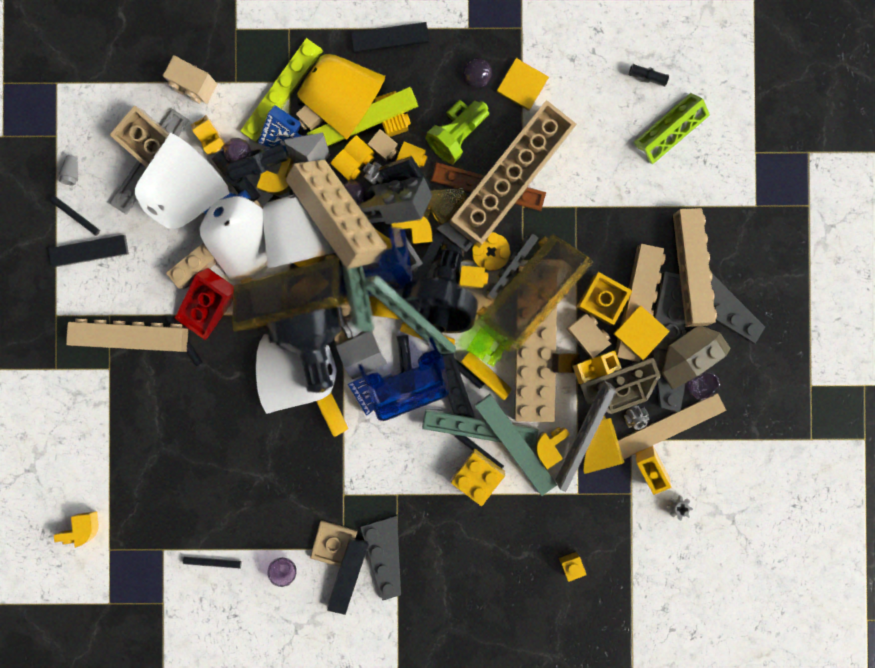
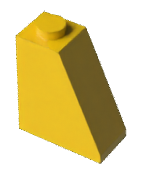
(603, 449)

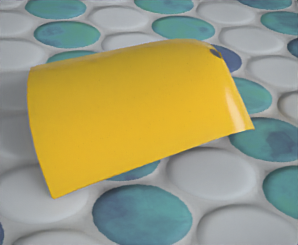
(340, 92)

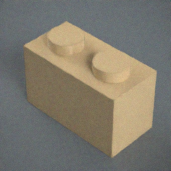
(589, 335)

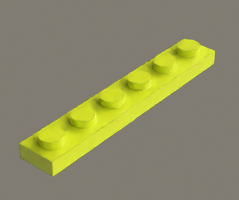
(282, 88)

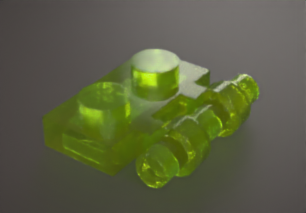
(481, 346)

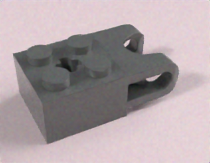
(397, 201)

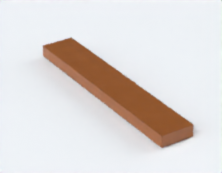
(469, 181)

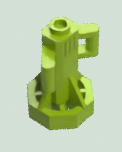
(447, 139)

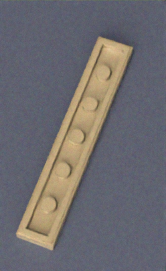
(670, 425)

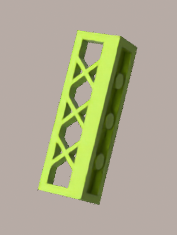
(671, 124)

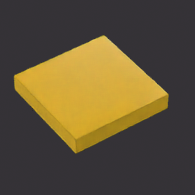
(522, 84)
(641, 332)

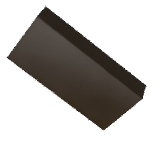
(564, 362)

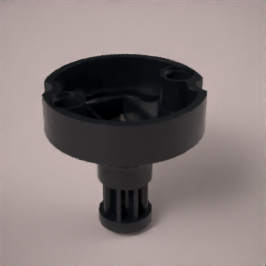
(441, 298)
(308, 337)

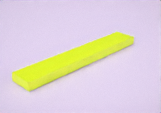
(377, 113)

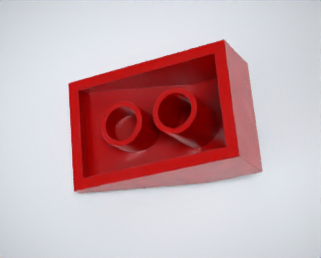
(205, 303)

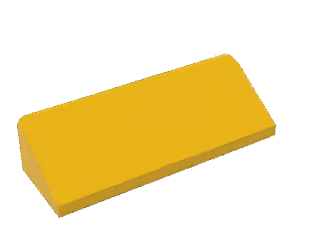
(486, 375)
(332, 415)

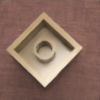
(189, 80)

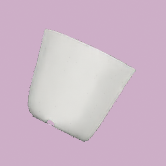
(180, 183)
(291, 233)
(241, 244)
(282, 379)

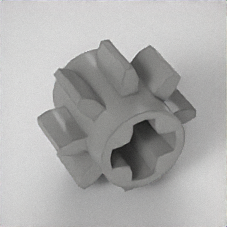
(372, 174)
(636, 417)
(683, 511)

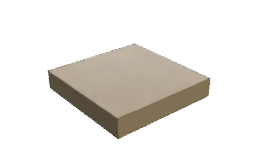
(331, 543)

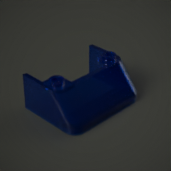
(394, 262)
(409, 389)

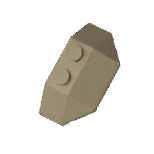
(693, 355)
(632, 385)

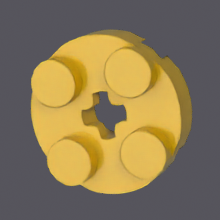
(501, 254)

